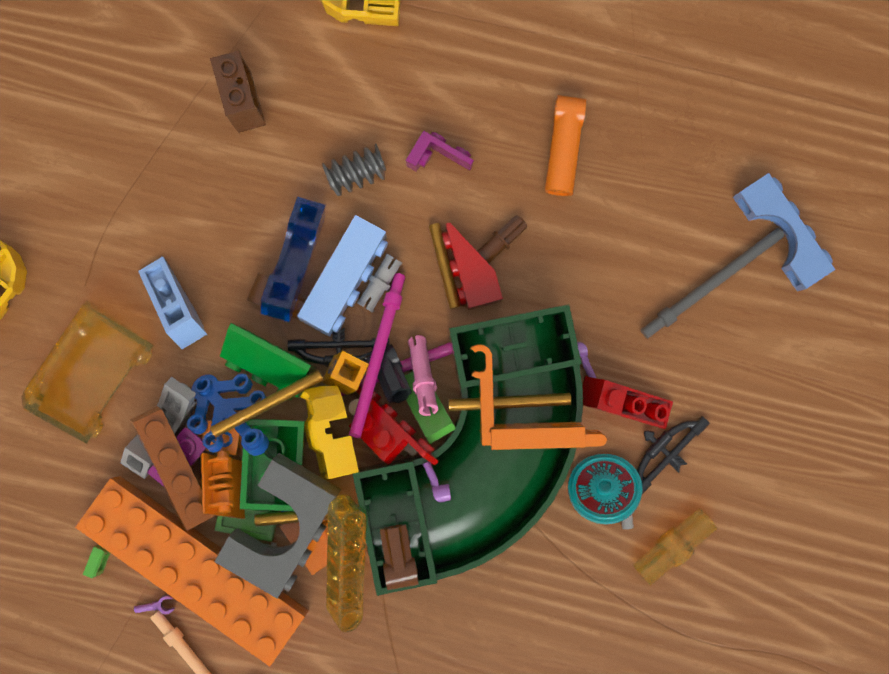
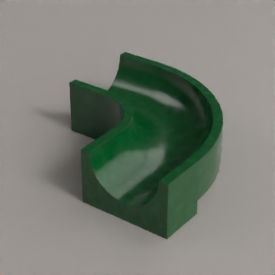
(491, 491)

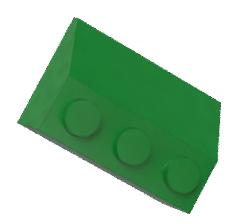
(262, 359)
(284, 438)

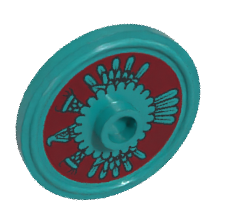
(605, 489)

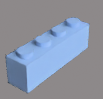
(342, 276)

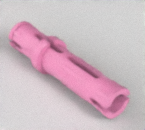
(424, 384)

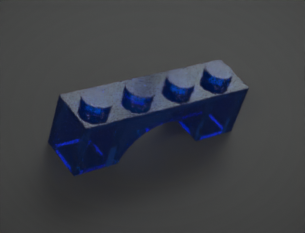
(298, 247)

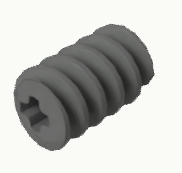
(355, 170)

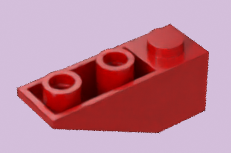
(476, 276)
(626, 402)

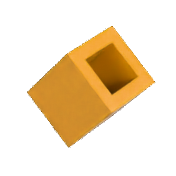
(345, 372)

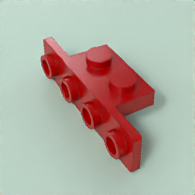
(388, 435)

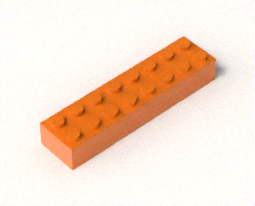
(185, 568)

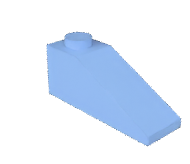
(172, 304)

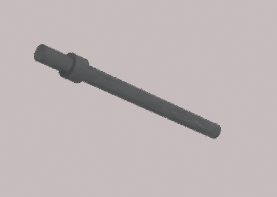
(668, 315)

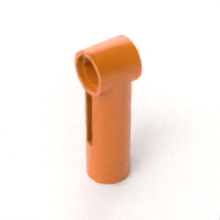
(564, 150)

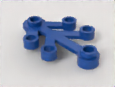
(208, 391)

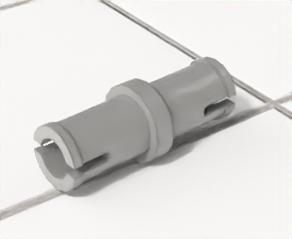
(379, 283)

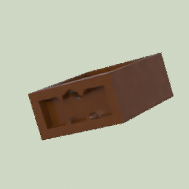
(236, 91)

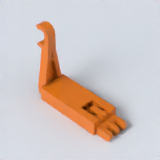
(526, 434)

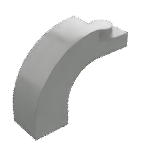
(177, 404)

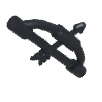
(338, 342)
(672, 456)

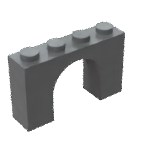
(271, 566)

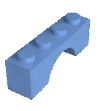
(805, 258)

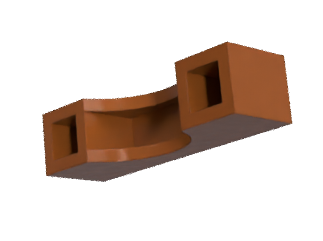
(171, 466)

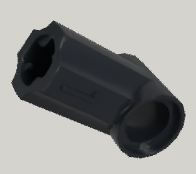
(391, 377)

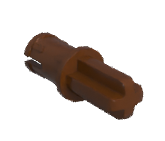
(502, 238)

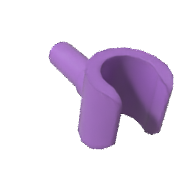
(584, 360)
(440, 492)
(154, 606)

